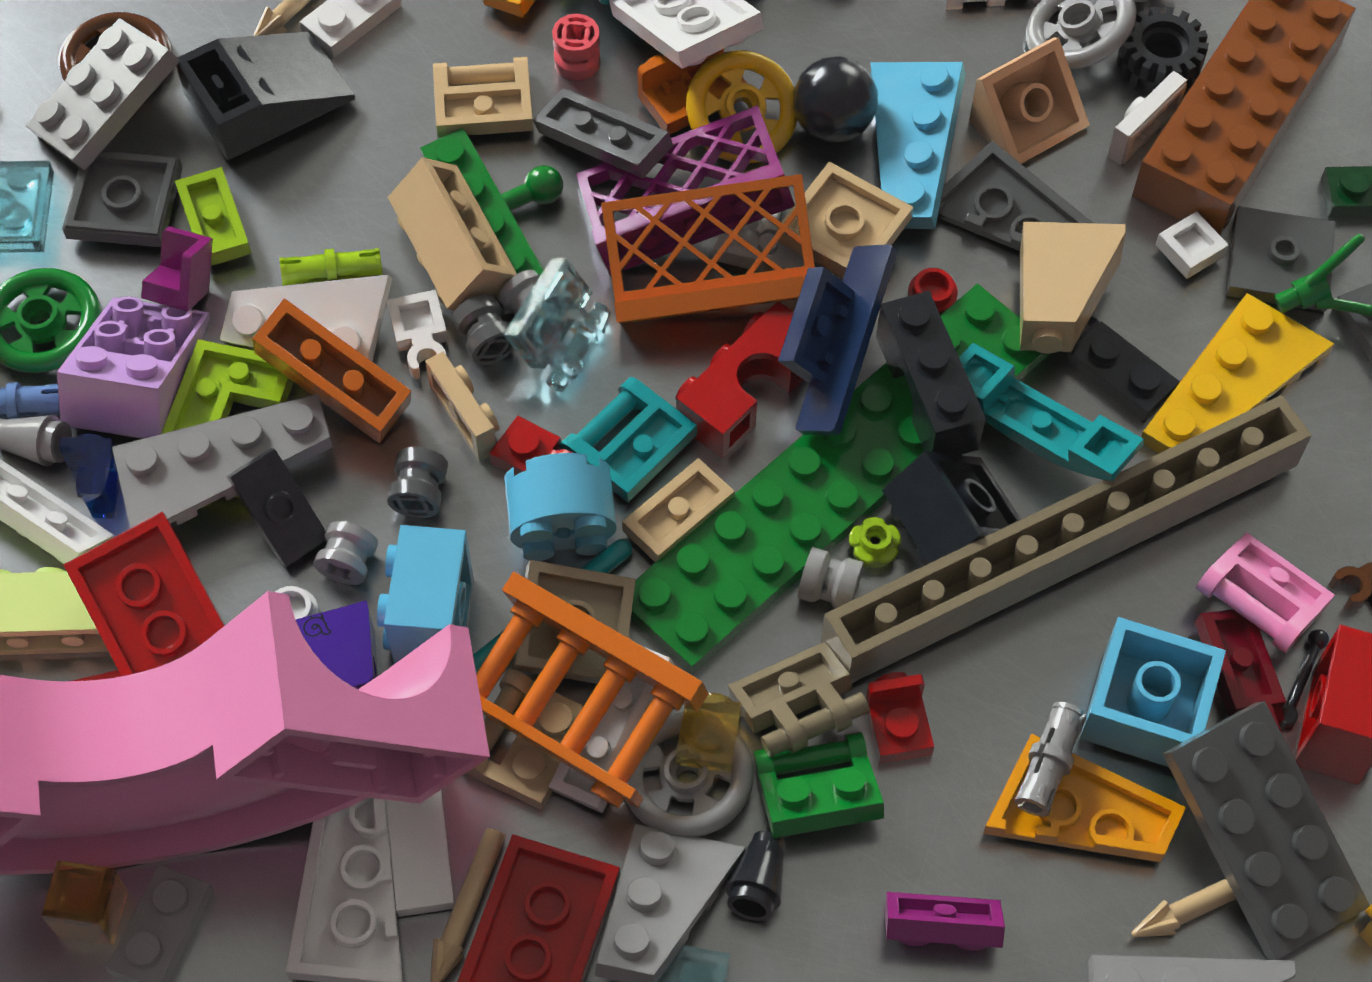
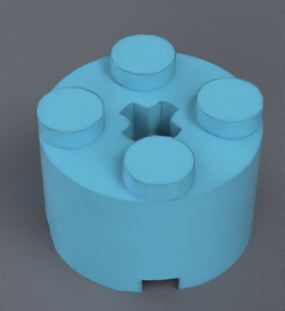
(560, 506)

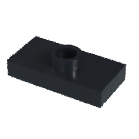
(278, 507)

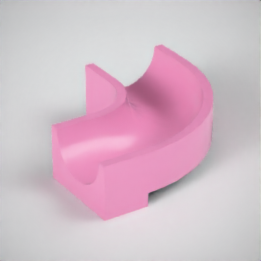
(225, 745)

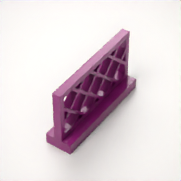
(680, 215)

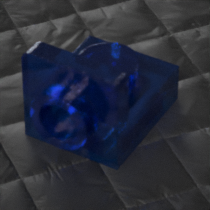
(96, 472)

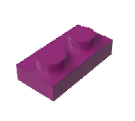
(944, 919)

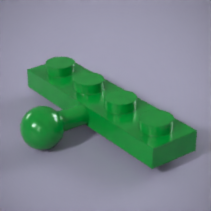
(541, 185)

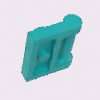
(642, 445)

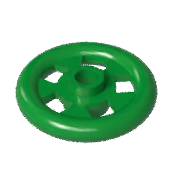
(38, 306)

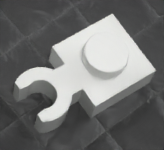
(418, 327)

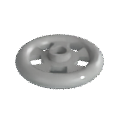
(1080, 23)
(707, 813)

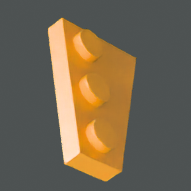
(1090, 813)

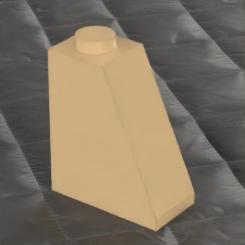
(1064, 279)

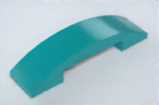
(1043, 425)

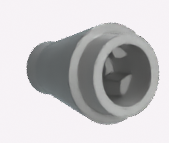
(34, 438)

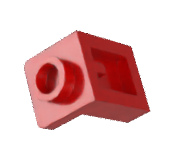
(899, 717)

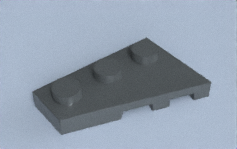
(998, 195)

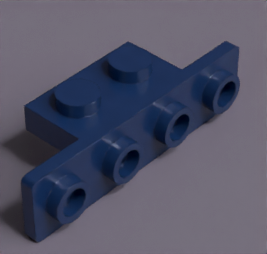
(833, 334)

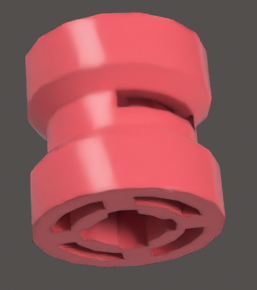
(576, 47)

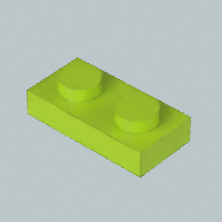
(214, 214)

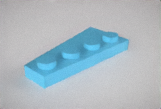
(916, 131)

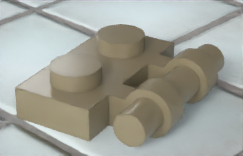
(795, 686)

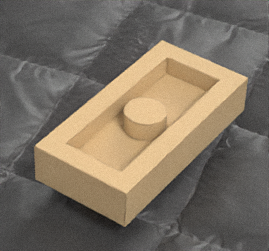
(454, 392)
(677, 509)

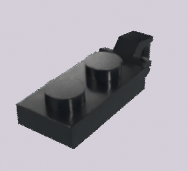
(1121, 369)

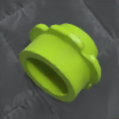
(875, 554)

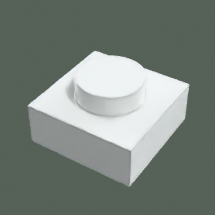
(1191, 245)

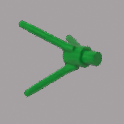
(1315, 290)

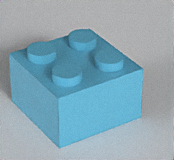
(427, 587)
(1151, 691)

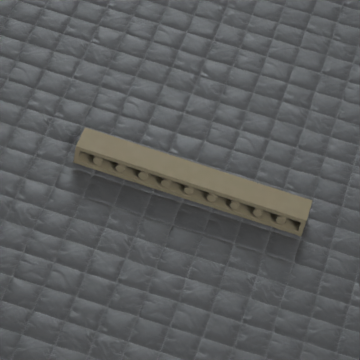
(1064, 538)

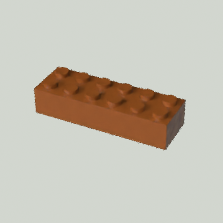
(1241, 107)

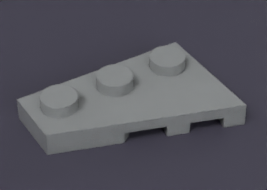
(659, 900)

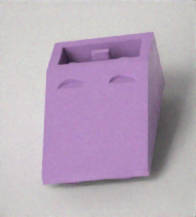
(129, 367)

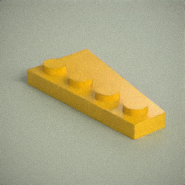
(1237, 371)

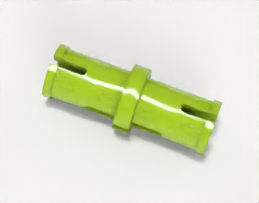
(330, 266)

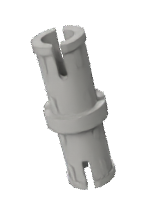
(1050, 759)

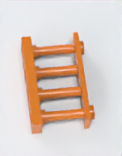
(623, 662)

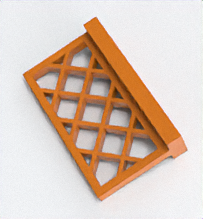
(713, 293)

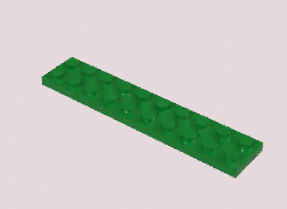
(802, 500)

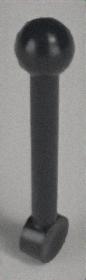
(1318, 640)

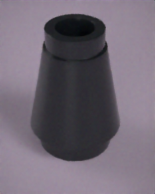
(758, 878)

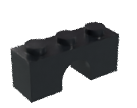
(920, 348)

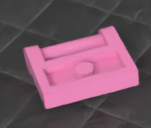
(1274, 582)

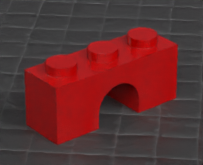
(716, 397)

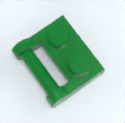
(818, 798)

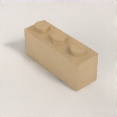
(450, 233)

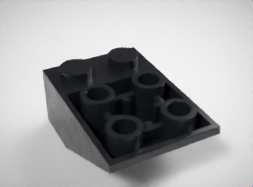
(260, 87)

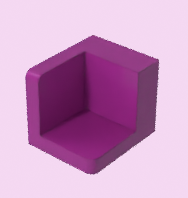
(182, 272)

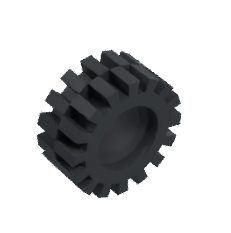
(1168, 32)

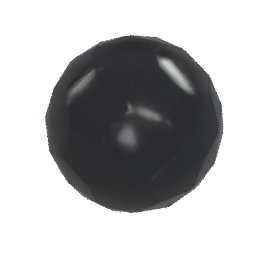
(835, 99)

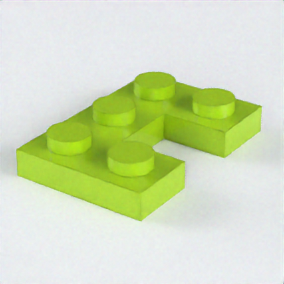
(220, 377)

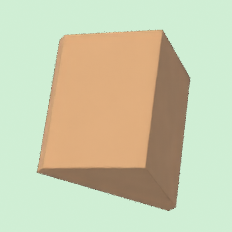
(1029, 103)

